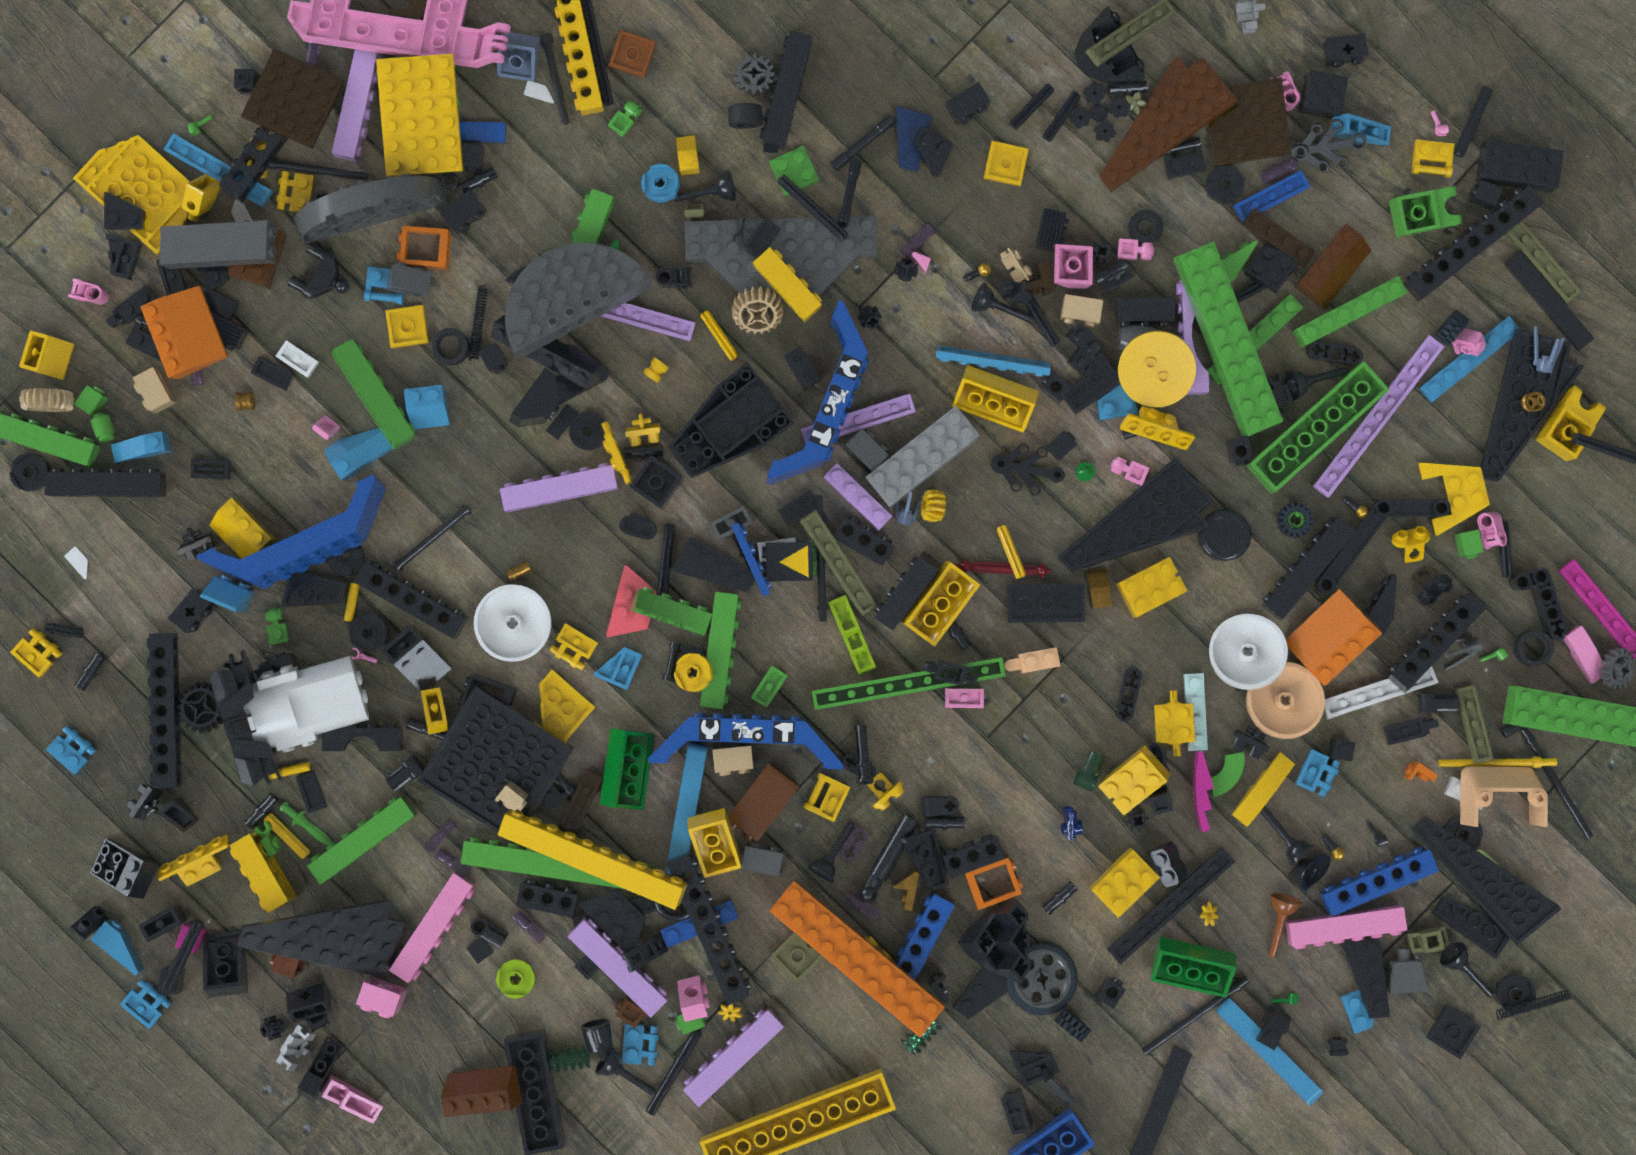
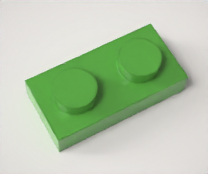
(769, 686)

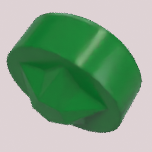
(1085, 472)

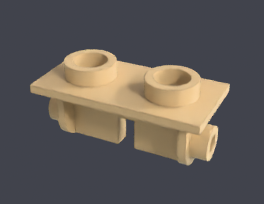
(1013, 259)

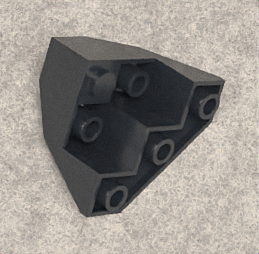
(1119, 68)

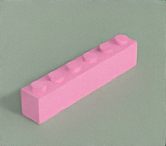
(1346, 926)
(432, 927)

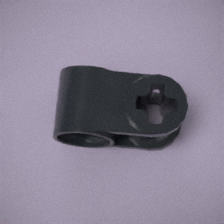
(676, 277)
(936, 805)

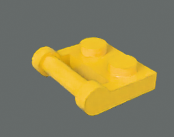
(1433, 152)
(833, 799)

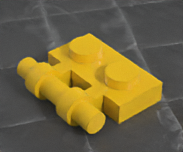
(301, 192)
(577, 642)
(32, 657)

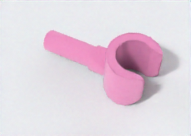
(1440, 130)
(360, 655)

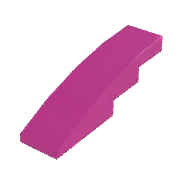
(1201, 783)

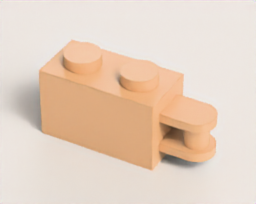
(1034, 661)

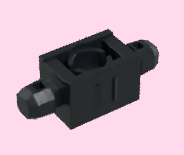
(932, 667)

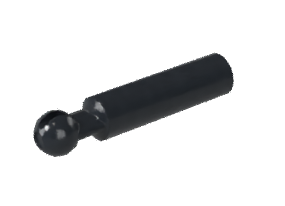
(887, 858)

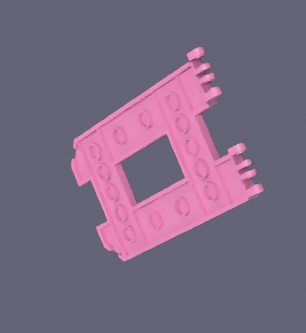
(437, 34)

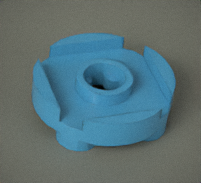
(653, 176)

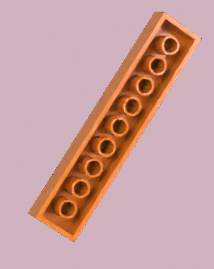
(857, 958)

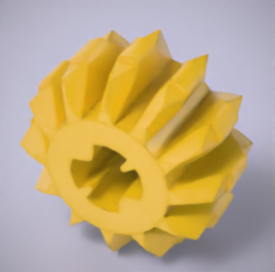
(933, 505)

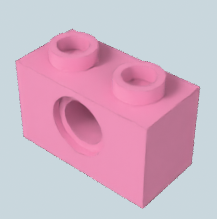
(693, 998)

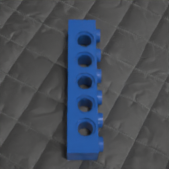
(1425, 867)
(926, 943)

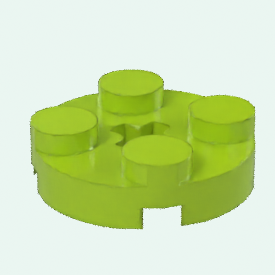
(524, 986)

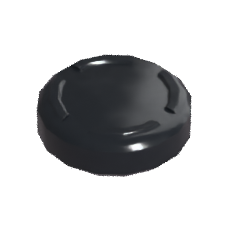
(1226, 537)

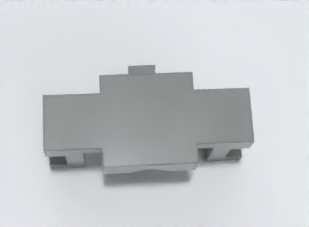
(1248, 14)
(290, 1047)

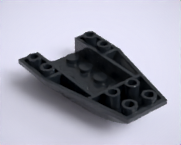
(730, 423)

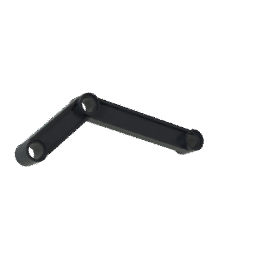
(1368, 527)

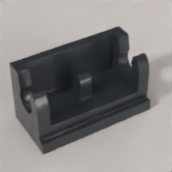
(1017, 1111)

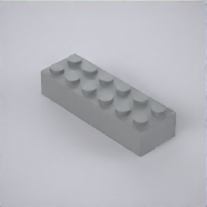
(922, 457)

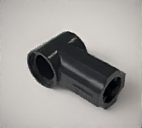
(1432, 703)
(409, 770)
(491, 932)

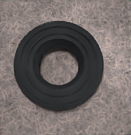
(1148, 215)

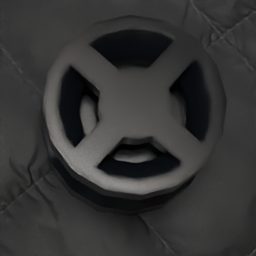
(1338, 1046)

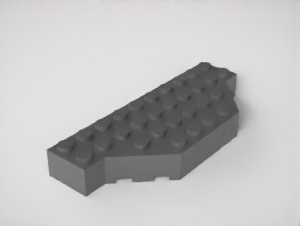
(801, 241)

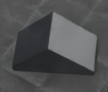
(178, 814)

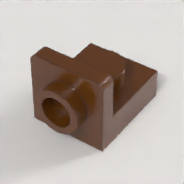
(629, 1011)

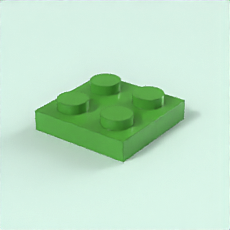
(796, 167)

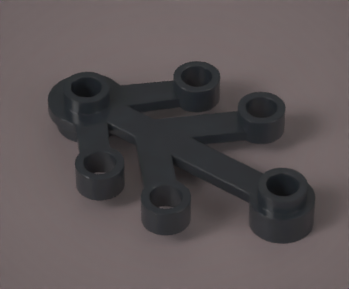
(1325, 146)
(1024, 468)

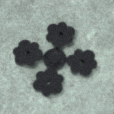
(1099, 112)

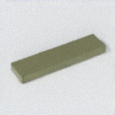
(1474, 724)

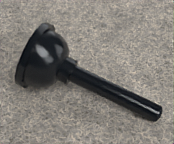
(723, 187)
(985, 299)
(1299, 383)
(1296, 848)
(824, 867)
(1456, 958)
(613, 1066)

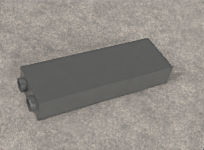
(218, 244)

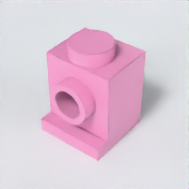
(1469, 342)

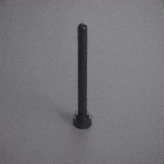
(546, 42)

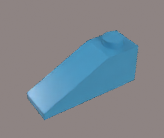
(1375, 132)
(141, 447)
(117, 944)

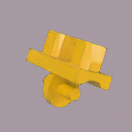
(651, 430)

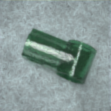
(1087, 776)

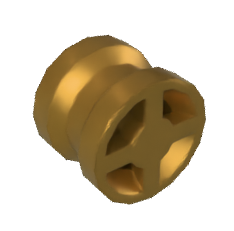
(245, 401)
(1537, 401)

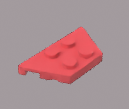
(622, 619)

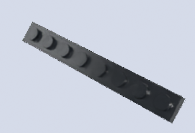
(1171, 905)

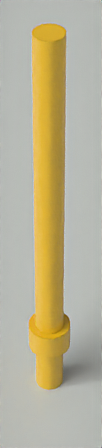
(1535, 762)

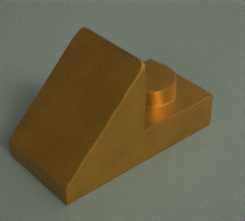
(1099, 588)
(910, 884)

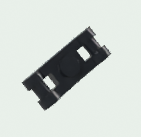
(644, 952)

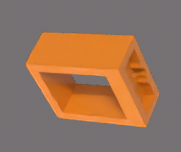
(444, 247)
(1017, 884)

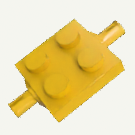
(612, 447)
(1175, 723)

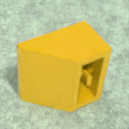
(46, 355)

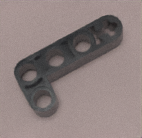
(1542, 605)

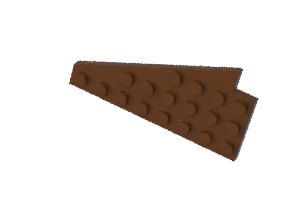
(1175, 111)

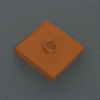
(632, 54)

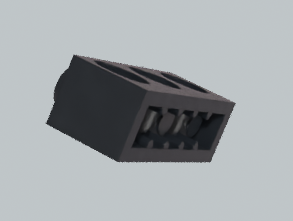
(853, 541)
(983, 859)
(538, 902)

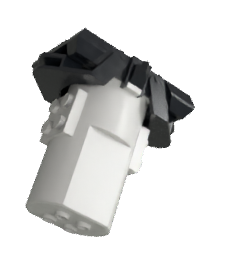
(283, 709)

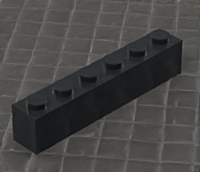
(787, 90)
(557, 358)
(105, 483)
(1307, 568)

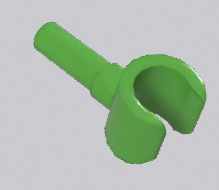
(194, 126)
(1499, 652)

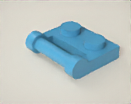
(378, 278)

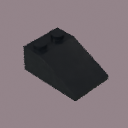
(224, 965)

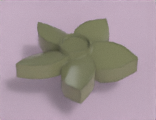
(1135, 102)

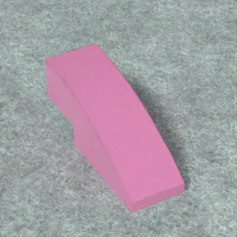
(1584, 653)
(351, 1099)

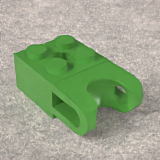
(1429, 212)

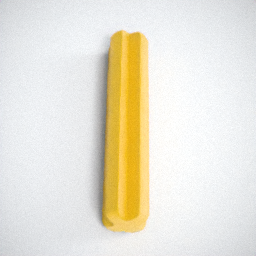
(719, 335)
(1011, 552)
(287, 836)

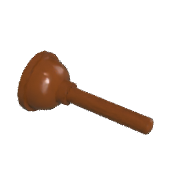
(1284, 906)

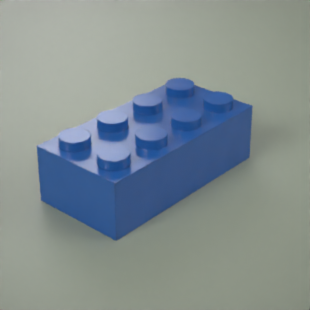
(1058, 1137)

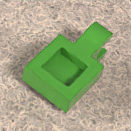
(269, 841)

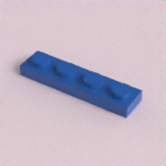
(1272, 195)
(755, 566)
(685, 929)

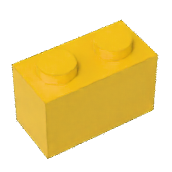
(434, 710)

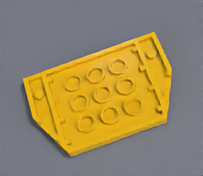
(141, 178)

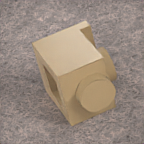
(512, 797)

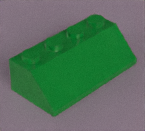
(626, 769)
(1193, 967)

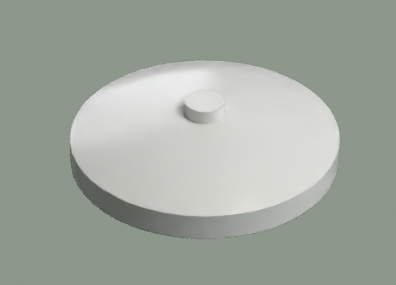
(512, 623)
(1248, 651)

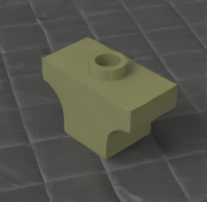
(1428, 939)

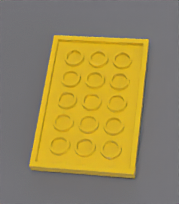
(419, 115)

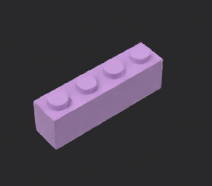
(857, 497)

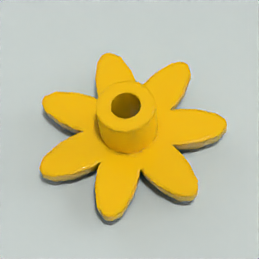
(1209, 914)
(730, 1011)

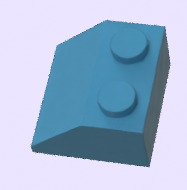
(427, 406)
(228, 594)

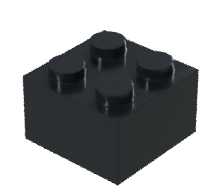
(1323, 94)
(656, 482)

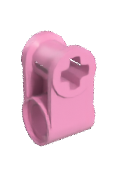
(1289, 90)
(85, 291)
(1492, 531)

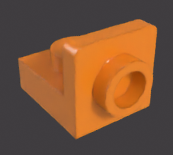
(1423, 772)

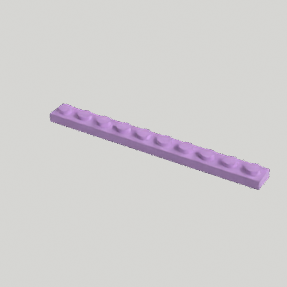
(1378, 416)

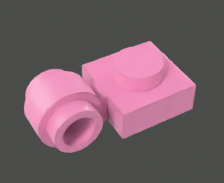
(1129, 249)
(1134, 472)

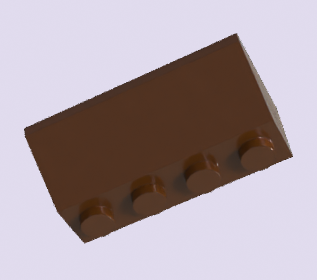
(1334, 266)
(481, 1091)

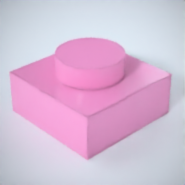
(326, 427)

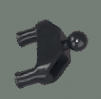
(325, 276)

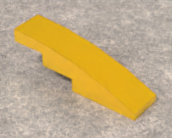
(1263, 789)

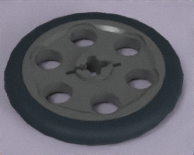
(1066, 986)

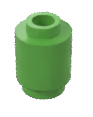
(102, 427)

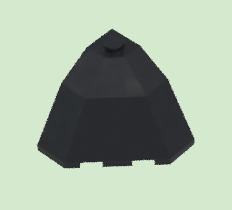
(1000, 941)

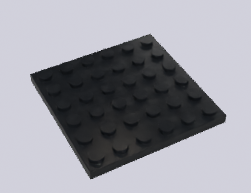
(488, 750)

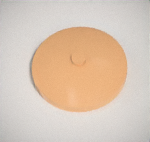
(1289, 704)

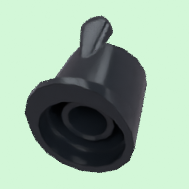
(597, 1036)

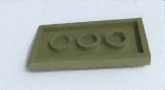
(797, 956)

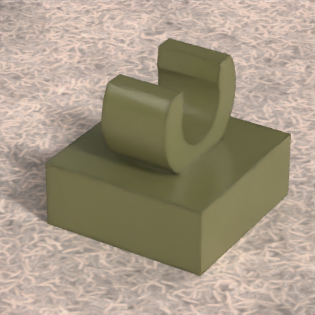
(694, 210)

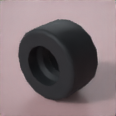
(745, 115)

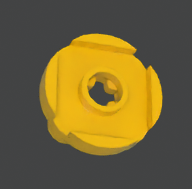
(683, 671)

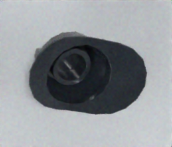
(1310, 871)

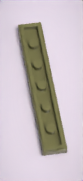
(1130, 32)
(1542, 261)
(838, 562)

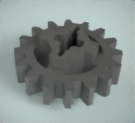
(746, 74)
(1617, 668)

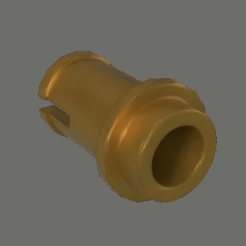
(518, 571)

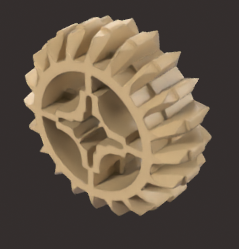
(756, 303)
(46, 400)

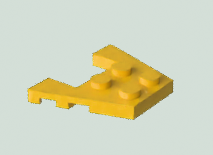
(1464, 492)

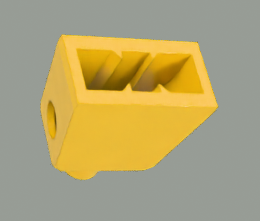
(200, 196)

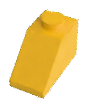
(687, 155)

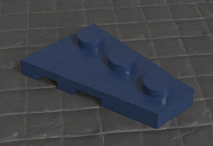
(907, 127)

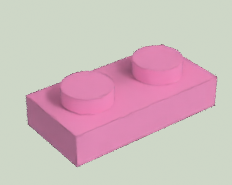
(964, 698)

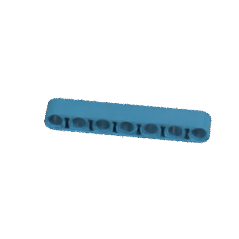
(688, 799)
(1275, 1059)

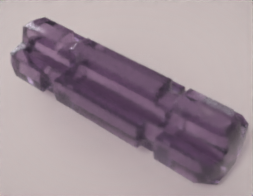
(440, 835)

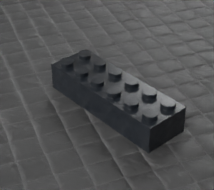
(540, 1111)

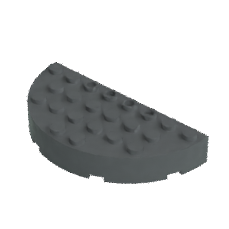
(367, 205)
(567, 291)

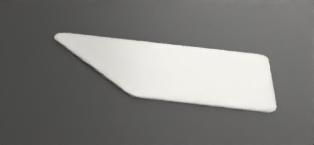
(538, 91)
(240, 212)
(78, 561)

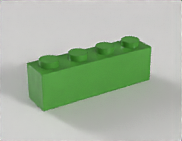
(670, 611)

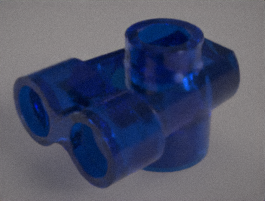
(1071, 826)

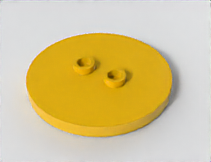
(1157, 368)

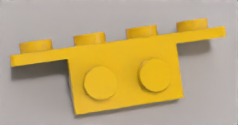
(1158, 427)
(196, 864)

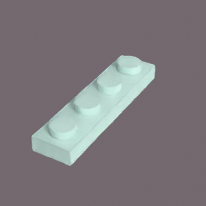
(1195, 693)

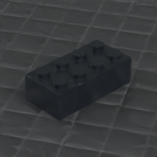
(1519, 165)

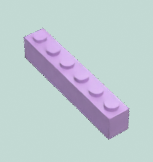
(356, 106)
(559, 488)
(609, 960)
(733, 1056)

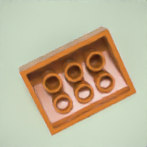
(184, 332)
(1332, 637)

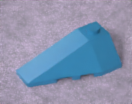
(356, 452)

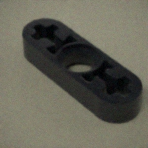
(1347, 360)
(1126, 679)

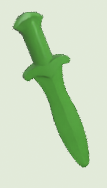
(301, 820)

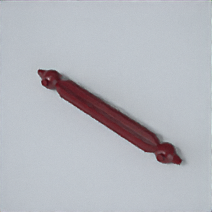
(1001, 568)

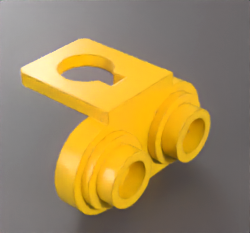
(1410, 540)
(883, 801)

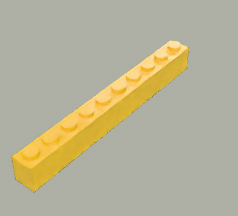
(592, 859)

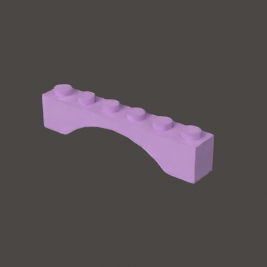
(1184, 308)

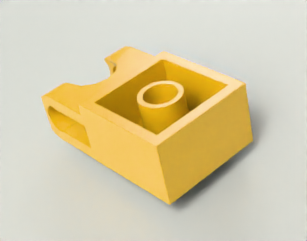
(1565, 421)

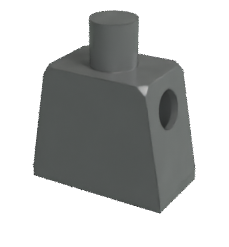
(1405, 974)

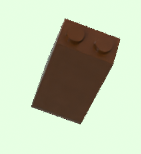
(762, 802)

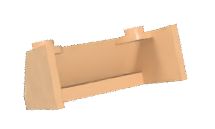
(1481, 781)

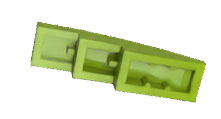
(852, 635)

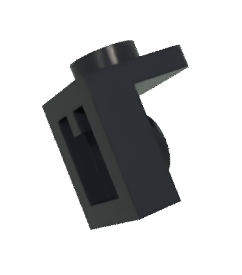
(940, 991)

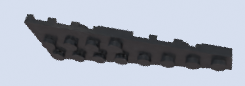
(1501, 894)

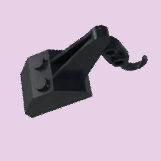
(546, 394)

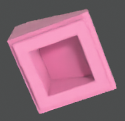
(922, 261)

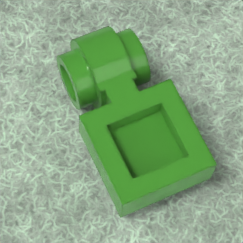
(621, 122)
(277, 632)

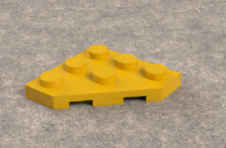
(562, 706)

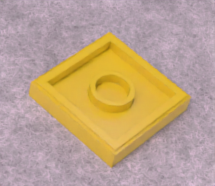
(1006, 163)
(407, 326)

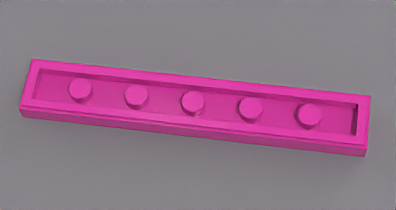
(1599, 605)

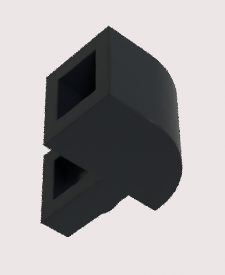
(1275, 1025)

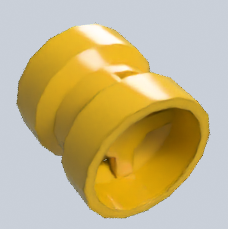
(655, 370)

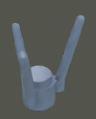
(1546, 363)
(906, 516)

